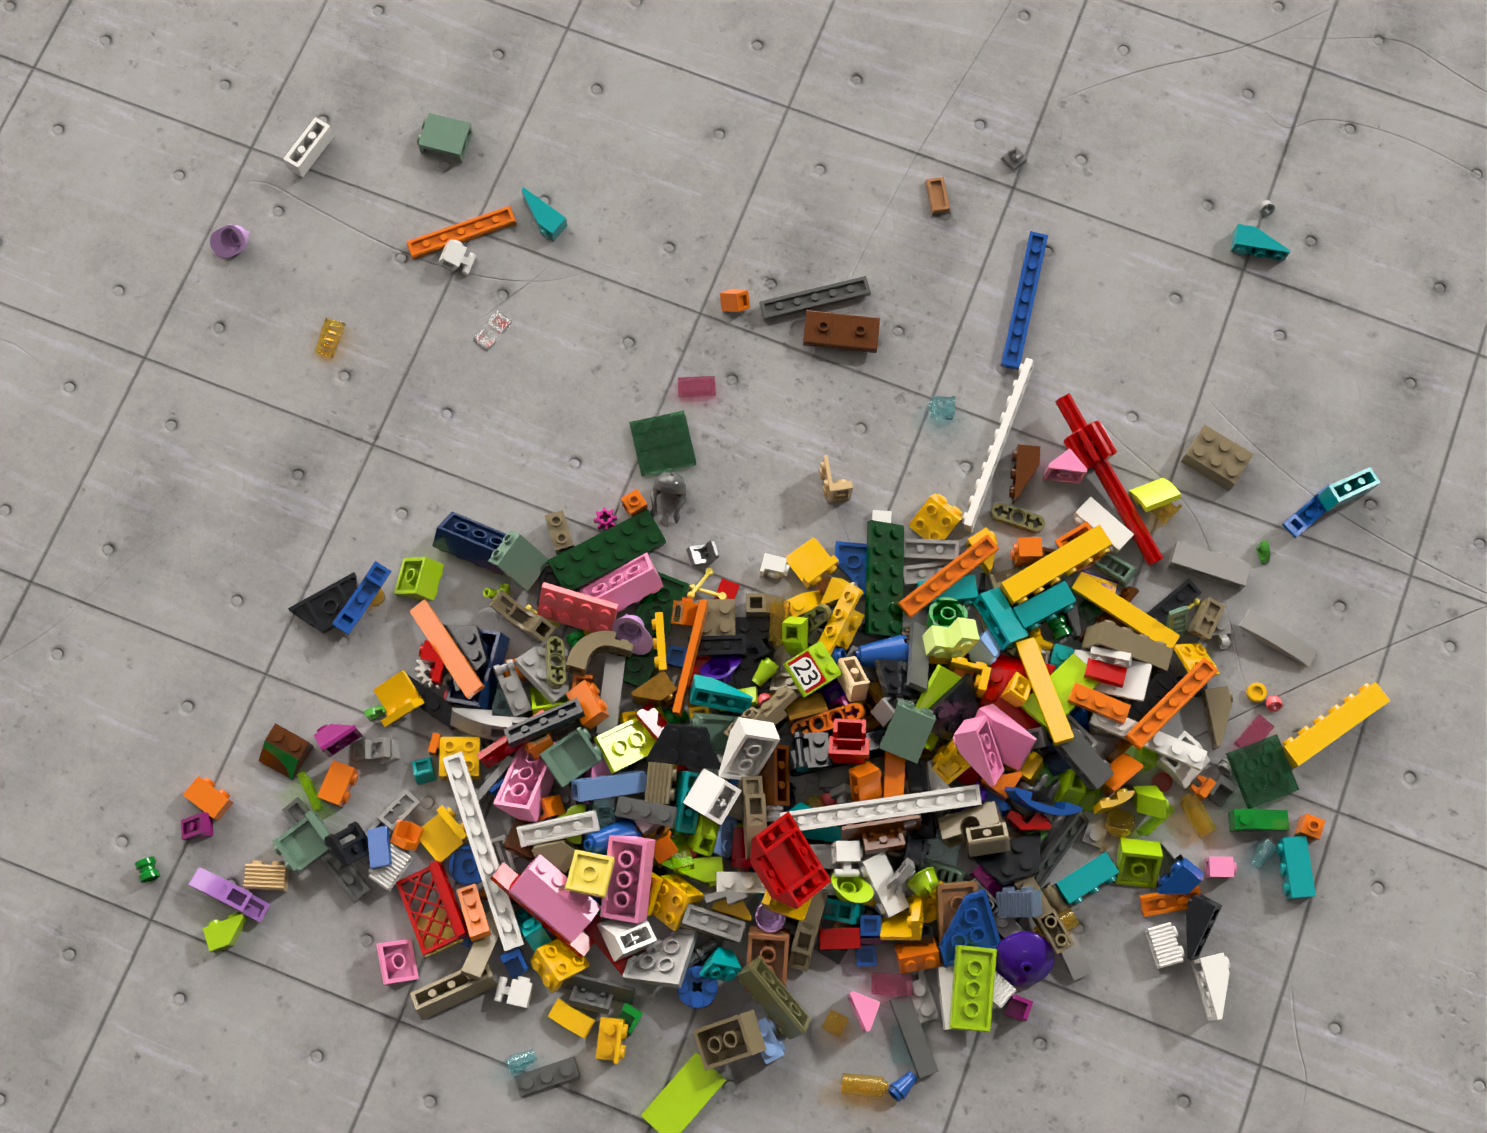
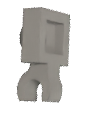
(1222, 631)
(902, 874)

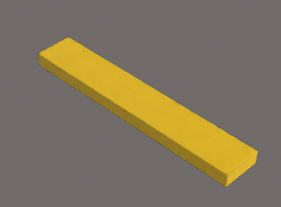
(1123, 610)
(1044, 691)

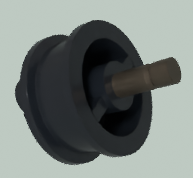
(914, 850)

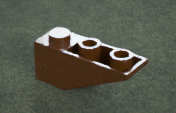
(1026, 461)

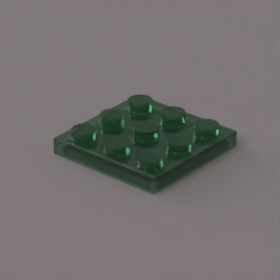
(662, 443)
(1262, 771)

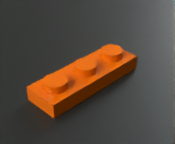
(1099, 703)
(1157, 903)
(473, 912)

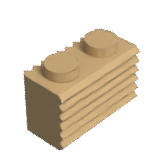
(853, 679)
(266, 877)

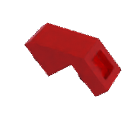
(429, 656)
(1037, 823)

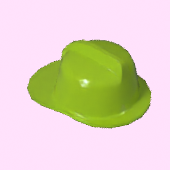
(923, 882)
(852, 889)

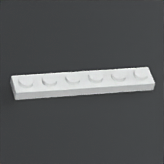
(1159, 743)

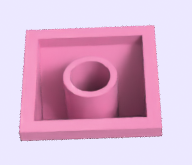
(1066, 469)
(397, 962)
(864, 1009)

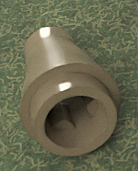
(1054, 897)

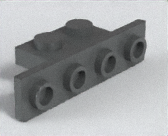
(596, 994)

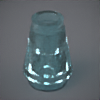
(1264, 851)
(520, 1061)

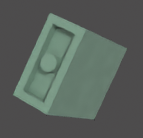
(445, 136)
(519, 560)
(716, 726)
(908, 731)
(571, 756)
(303, 843)

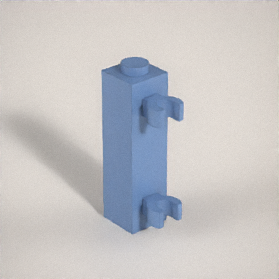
(608, 785)

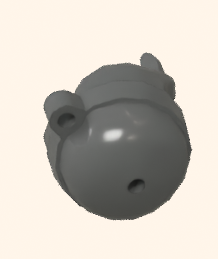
(669, 483)
(1037, 796)

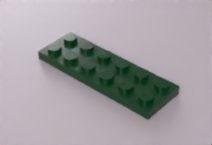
(606, 551)
(884, 579)
(641, 667)

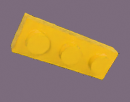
(659, 642)

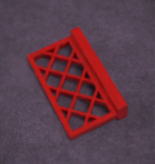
(448, 899)

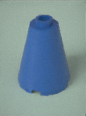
(890, 649)
(598, 841)

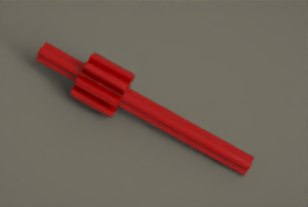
(1094, 449)

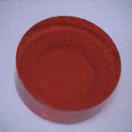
(1162, 781)

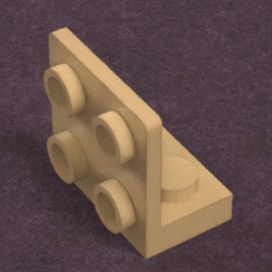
(837, 491)

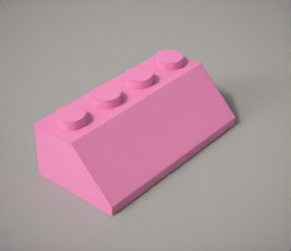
(627, 583)
(524, 787)
(630, 878)
(544, 892)

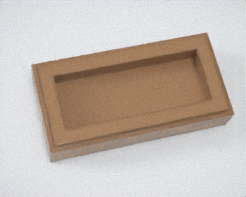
(937, 195)

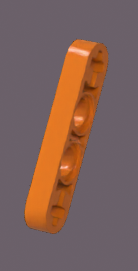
(827, 718)

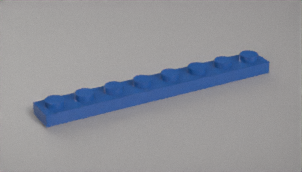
(1024, 300)

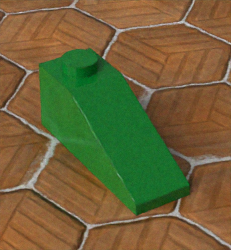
(1258, 820)

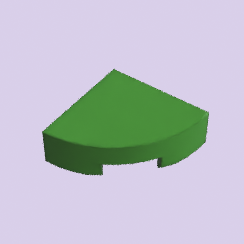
(1263, 552)
(375, 712)

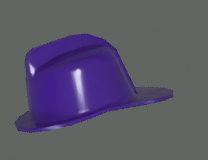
(720, 667)

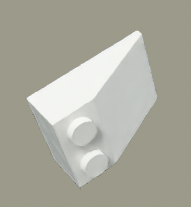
(748, 748)
(1212, 981)

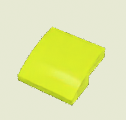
(1155, 494)

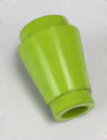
(765, 671)

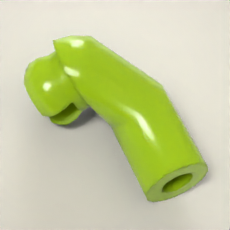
(491, 593)

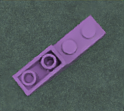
(229, 894)

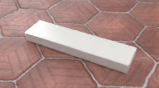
(558, 828)

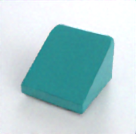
(423, 771)

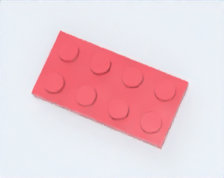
(576, 609)

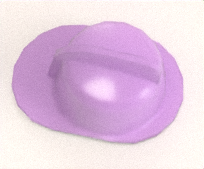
(229, 240)
(632, 629)

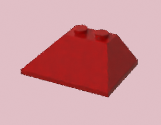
(1000, 675)
(787, 863)

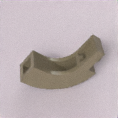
(521, 618)
(593, 645)

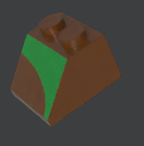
(284, 751)

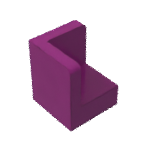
(1018, 1008)

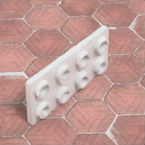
(1136, 675)

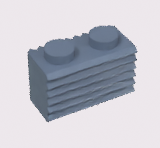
(1019, 902)

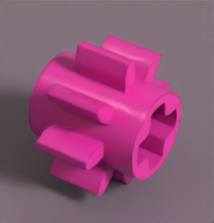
(605, 513)

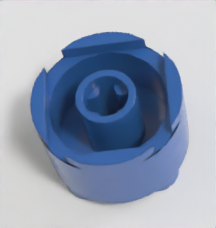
(698, 999)

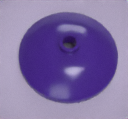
(1024, 950)

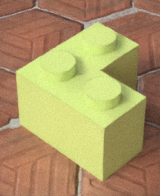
(951, 641)

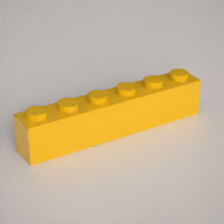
(1055, 565)
(1335, 724)

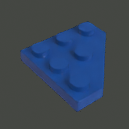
(853, 561)
(970, 926)

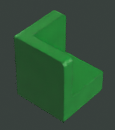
(632, 1017)

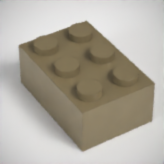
(1217, 457)
(729, 1040)

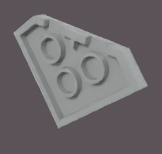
(534, 669)
(663, 961)

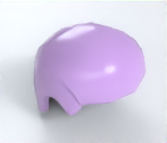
(768, 920)

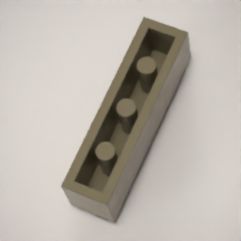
(450, 991)

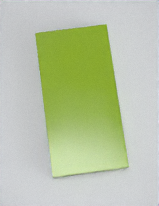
(1063, 679)
(939, 684)
(972, 988)
(683, 1097)

